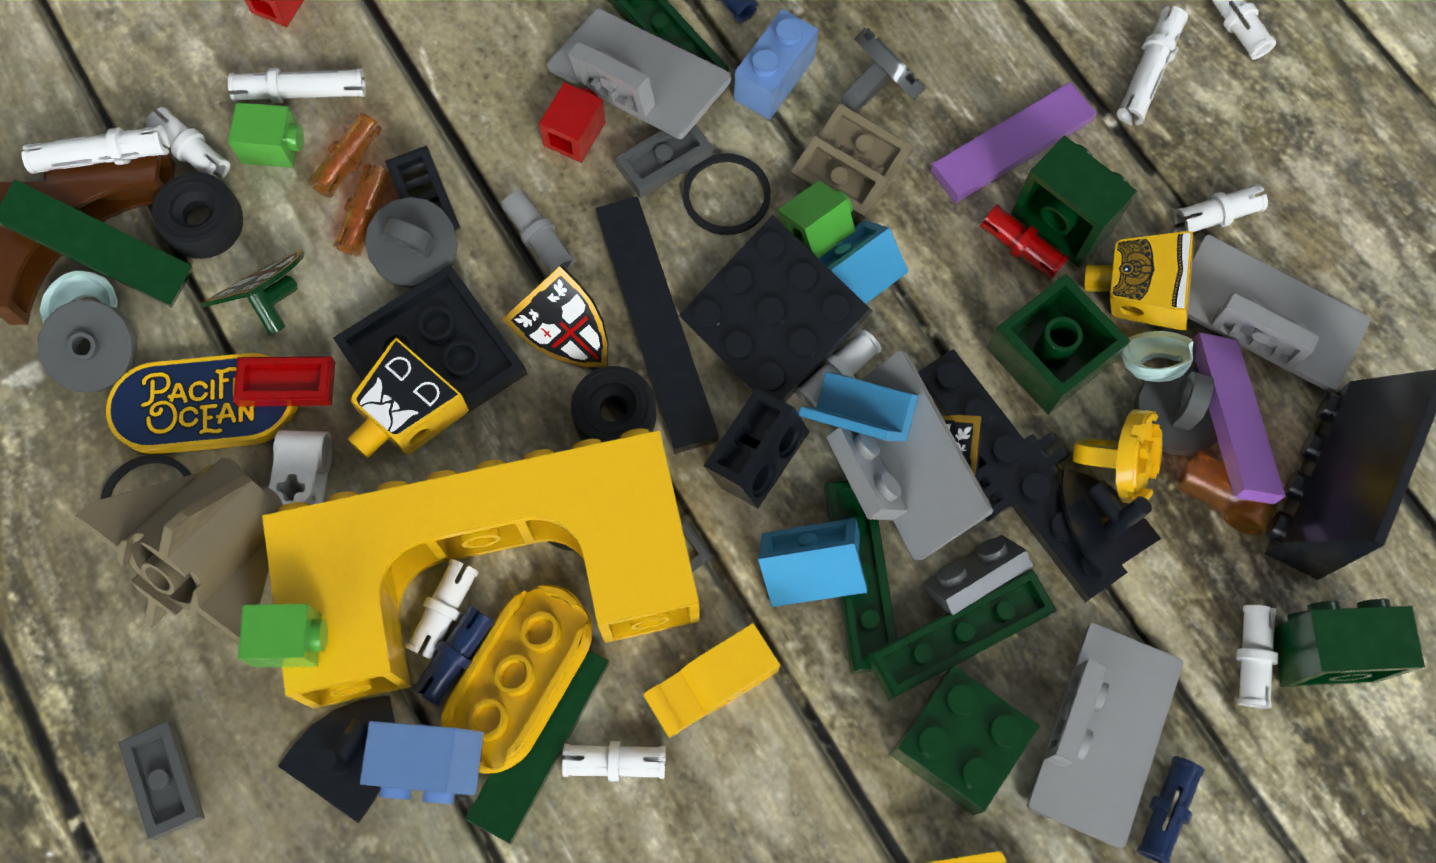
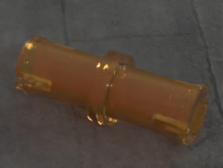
(344, 155)
(361, 209)

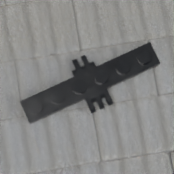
(1016, 471)

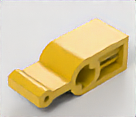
(712, 680)

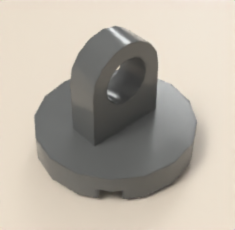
(886, 67)
(410, 241)
(1181, 411)

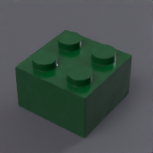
(1073, 200)
(1057, 343)
(1347, 644)
(964, 741)

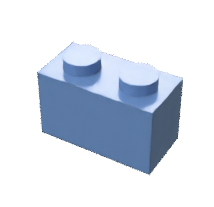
(775, 64)
(421, 759)

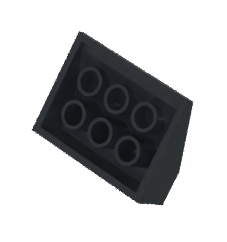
(1353, 472)

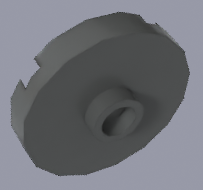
(110, 339)

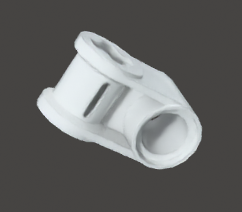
(301, 465)

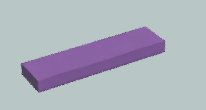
(1012, 142)
(1238, 421)

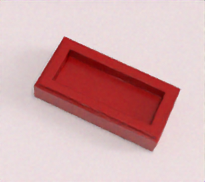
(284, 381)

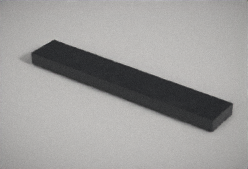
(657, 326)

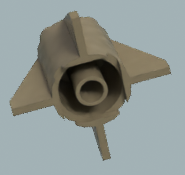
(191, 542)

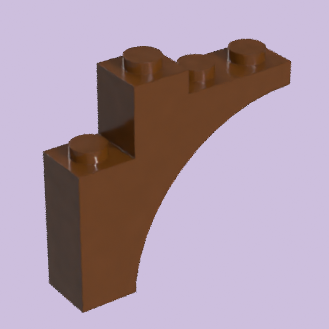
(93, 189)

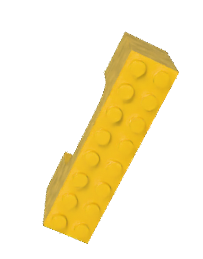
(366, 549)

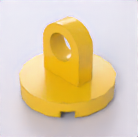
(1133, 456)

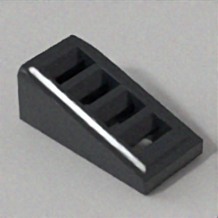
(414, 161)

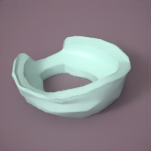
(73, 287)
(1158, 345)

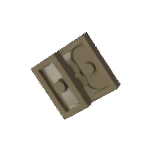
(853, 158)

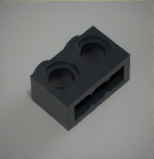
(757, 448)

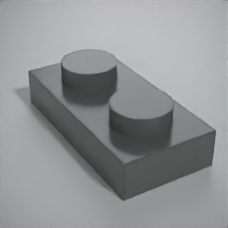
(662, 159)
(977, 574)
(161, 780)

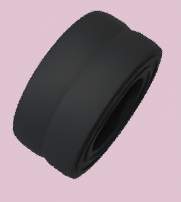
(185, 194)
(607, 385)

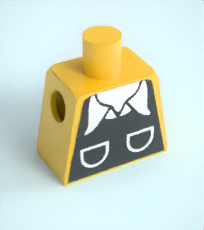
(403, 403)

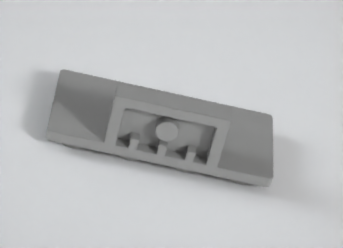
(640, 73)
(1273, 314)
(915, 482)
(1105, 735)

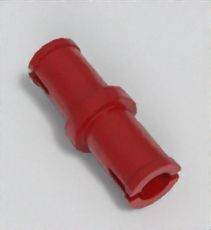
(1024, 241)

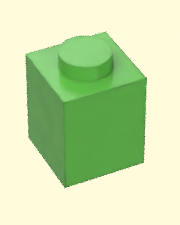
(265, 135)
(819, 218)
(281, 635)

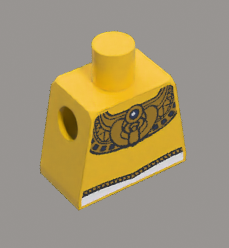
(1148, 279)

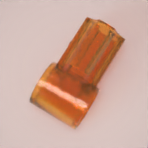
(1209, 482)

